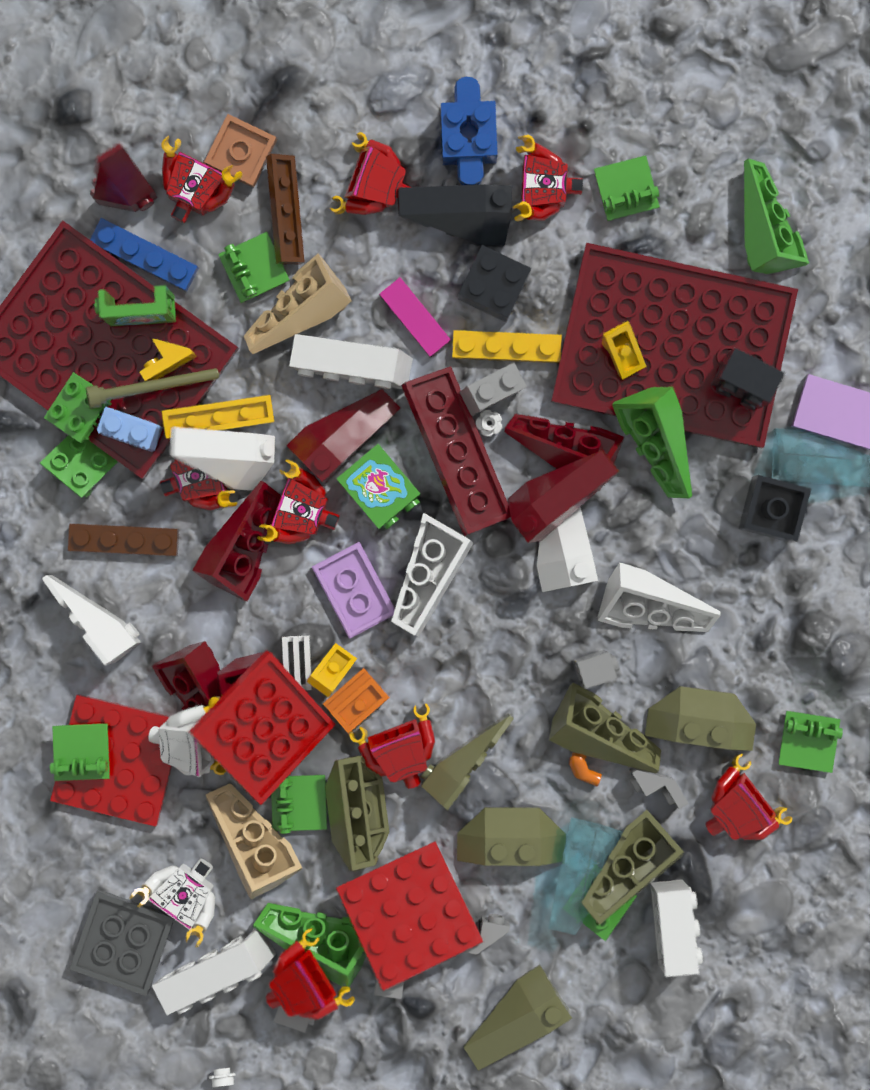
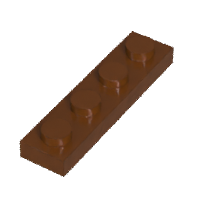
(285, 209)
(123, 539)

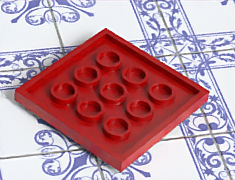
(262, 727)
(135, 764)
(409, 916)

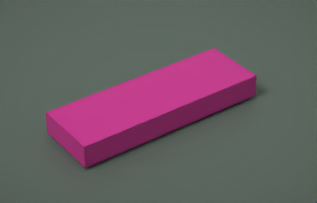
(415, 317)

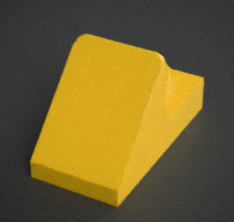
(623, 350)
(173, 358)
(331, 670)

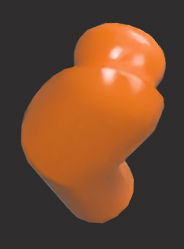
(580, 770)

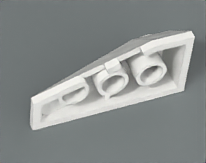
(230, 457)
(566, 556)
(645, 599)
(105, 632)

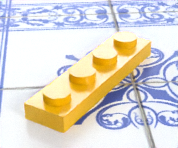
(506, 346)
(220, 414)

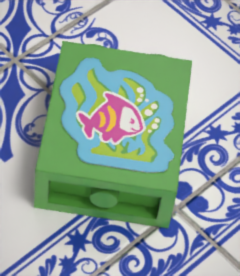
(135, 314)
(379, 487)

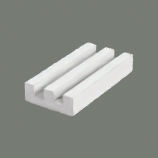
(285, 648)

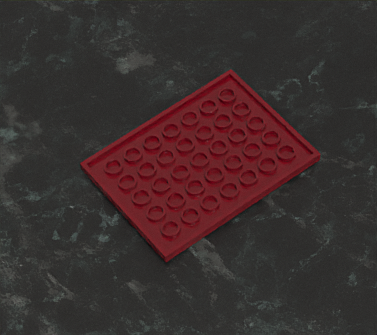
(683, 328)
(54, 331)

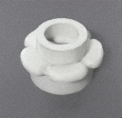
(494, 417)
(222, 1077)

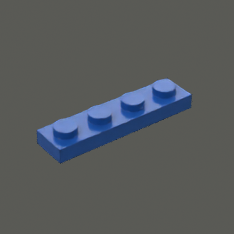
(144, 254)

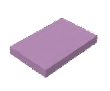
(834, 411)
(354, 590)

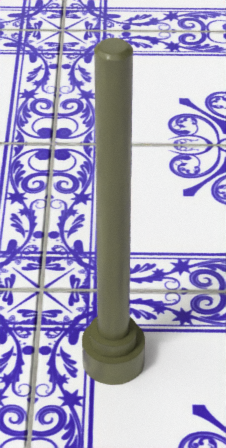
(98, 396)

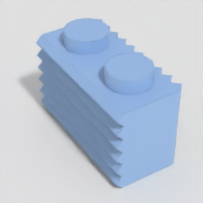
(129, 429)

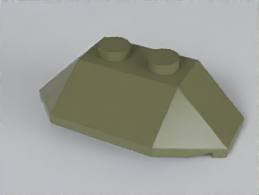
(702, 719)
(356, 812)
(511, 838)

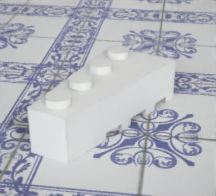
(350, 361)
(432, 567)
(214, 972)

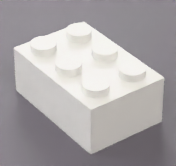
(675, 928)

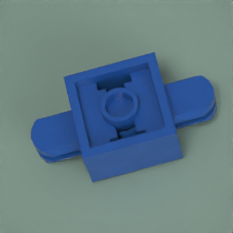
(469, 132)

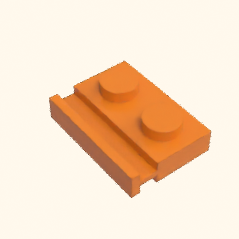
(356, 700)

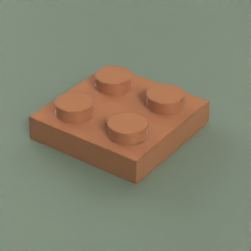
(242, 147)

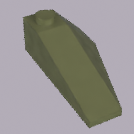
(633, 864)

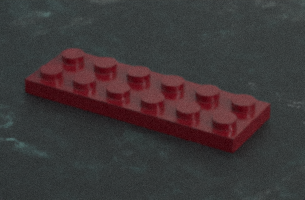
(457, 450)

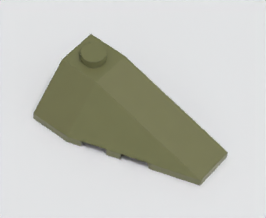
(593, 731)
(453, 771)
(523, 1016)

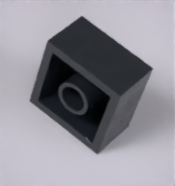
(494, 283)
(747, 379)
(774, 508)

